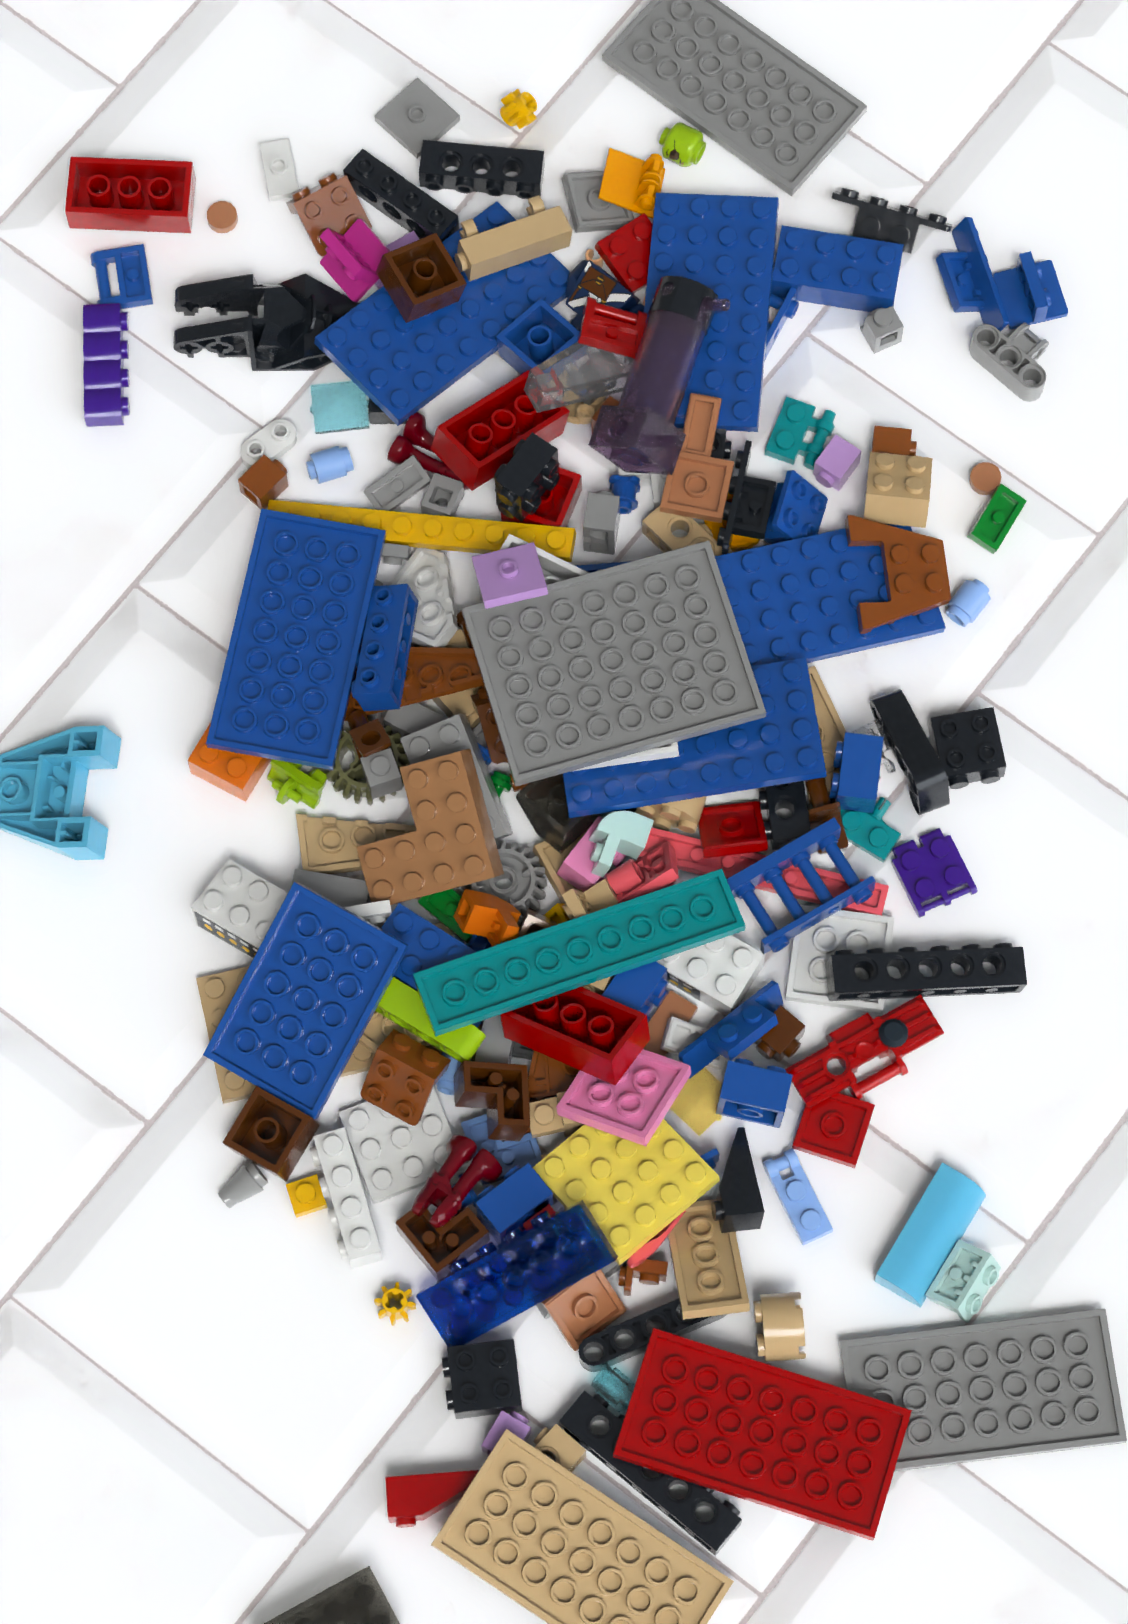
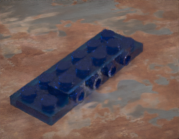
(516, 1273)

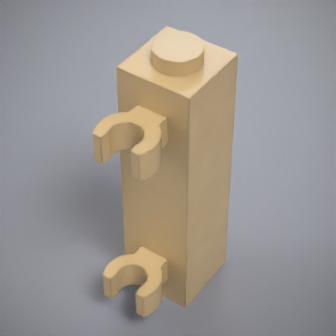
(513, 242)

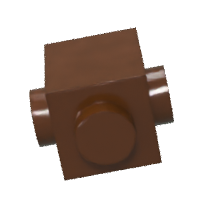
(783, 1038)

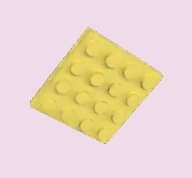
(625, 1184)

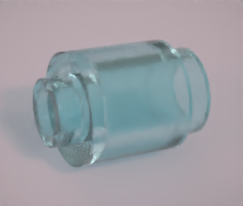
(614, 1387)

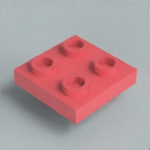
(646, 875)

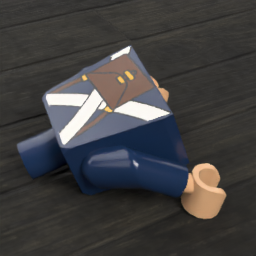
(592, 281)

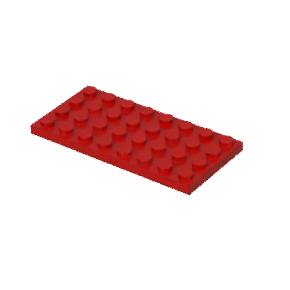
(762, 1434)

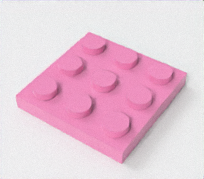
(631, 1106)

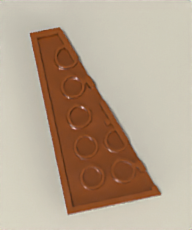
(433, 674)

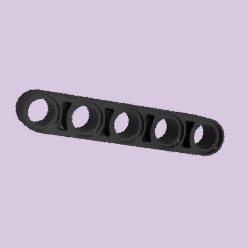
(637, 1330)

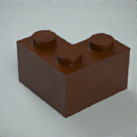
(501, 1091)
(443, 1245)

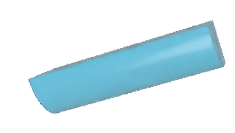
(930, 1234)

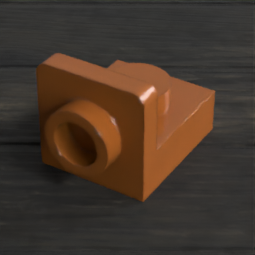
(648, 1272)

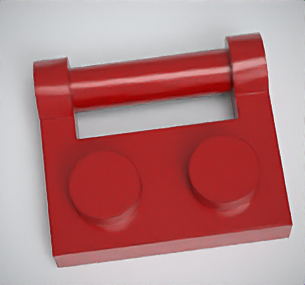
(611, 328)

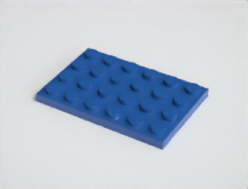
(306, 1000)

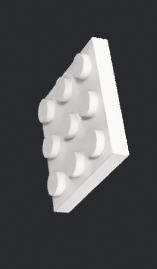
(815, 945)
(394, 1153)

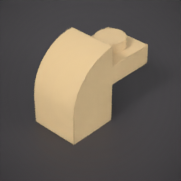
(592, 900)
(546, 1121)

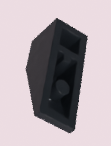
(738, 1197)

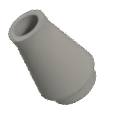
(243, 1185)

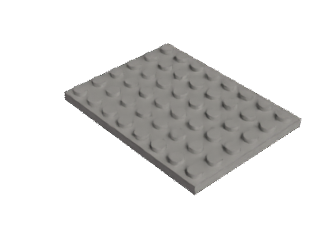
(614, 664)

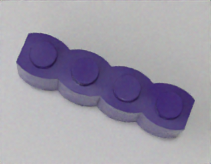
(104, 364)

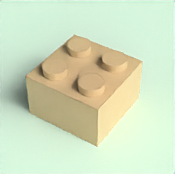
(898, 489)

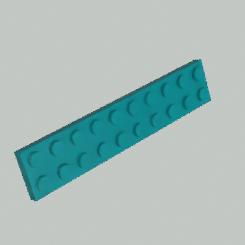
(578, 952)

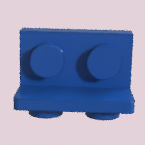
(1030, 292)
(795, 510)

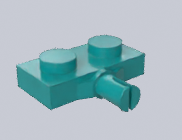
(870, 831)

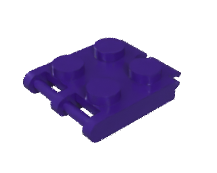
(931, 871)

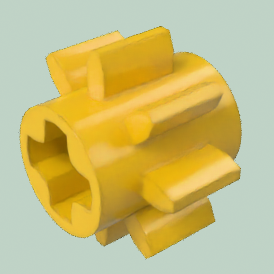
(518, 109)
(396, 1294)

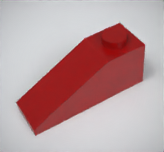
(422, 1495)

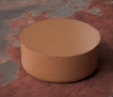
(222, 217)
(985, 478)

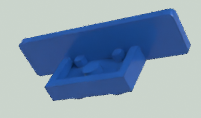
(970, 277)
(736, 1030)

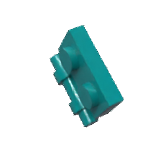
(790, 431)

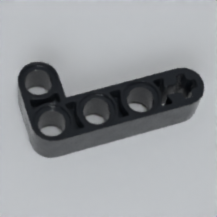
(912, 751)

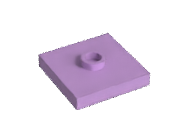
(509, 575)

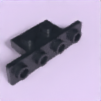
(887, 223)
(750, 505)

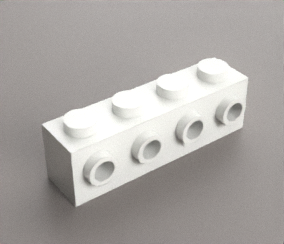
(349, 1202)

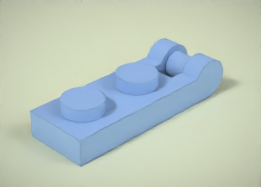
(798, 1198)

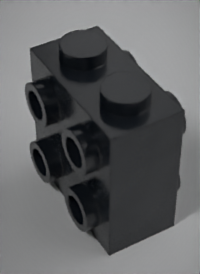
(526, 477)
(968, 747)
(482, 1379)

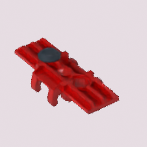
(861, 1041)

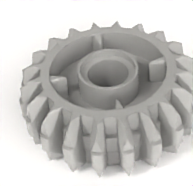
(525, 879)

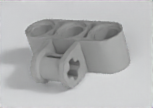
(1021, 348)

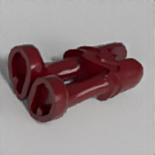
(417, 434)
(438, 1187)

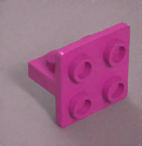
(353, 258)

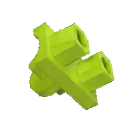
(295, 784)

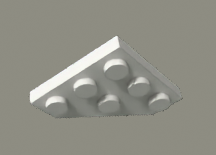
(430, 580)

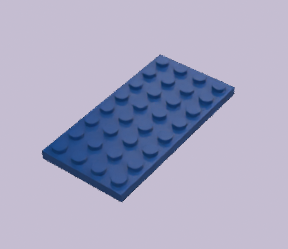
(731, 250)
(416, 361)
(804, 597)
(296, 639)
(734, 759)

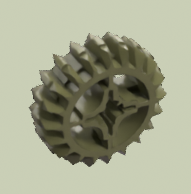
(349, 780)

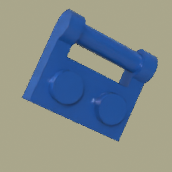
(131, 273)

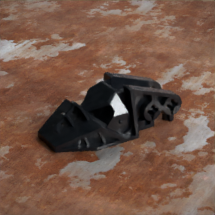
(278, 342)

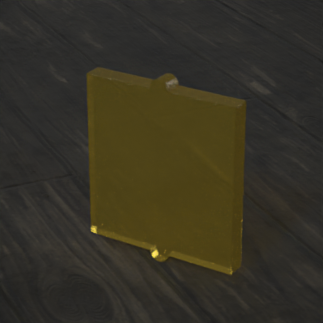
(698, 1102)

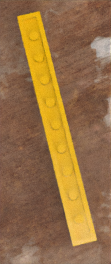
(440, 531)

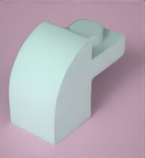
(618, 832)

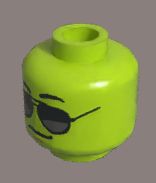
(682, 145)

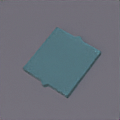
(339, 407)

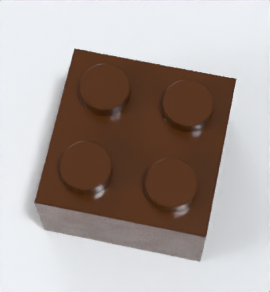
(421, 277)
(271, 1133)

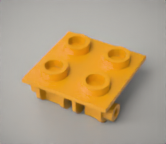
(632, 181)

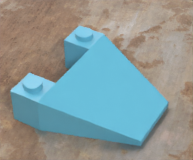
(47, 788)

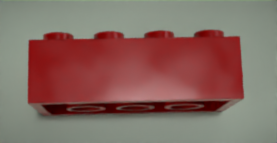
(130, 195)
(488, 431)
(581, 1032)

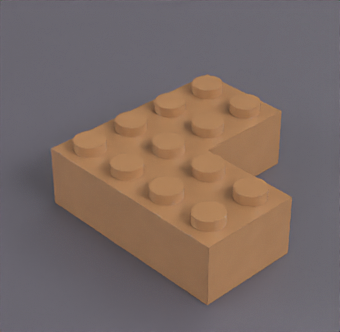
(450, 840)

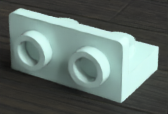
(964, 1280)

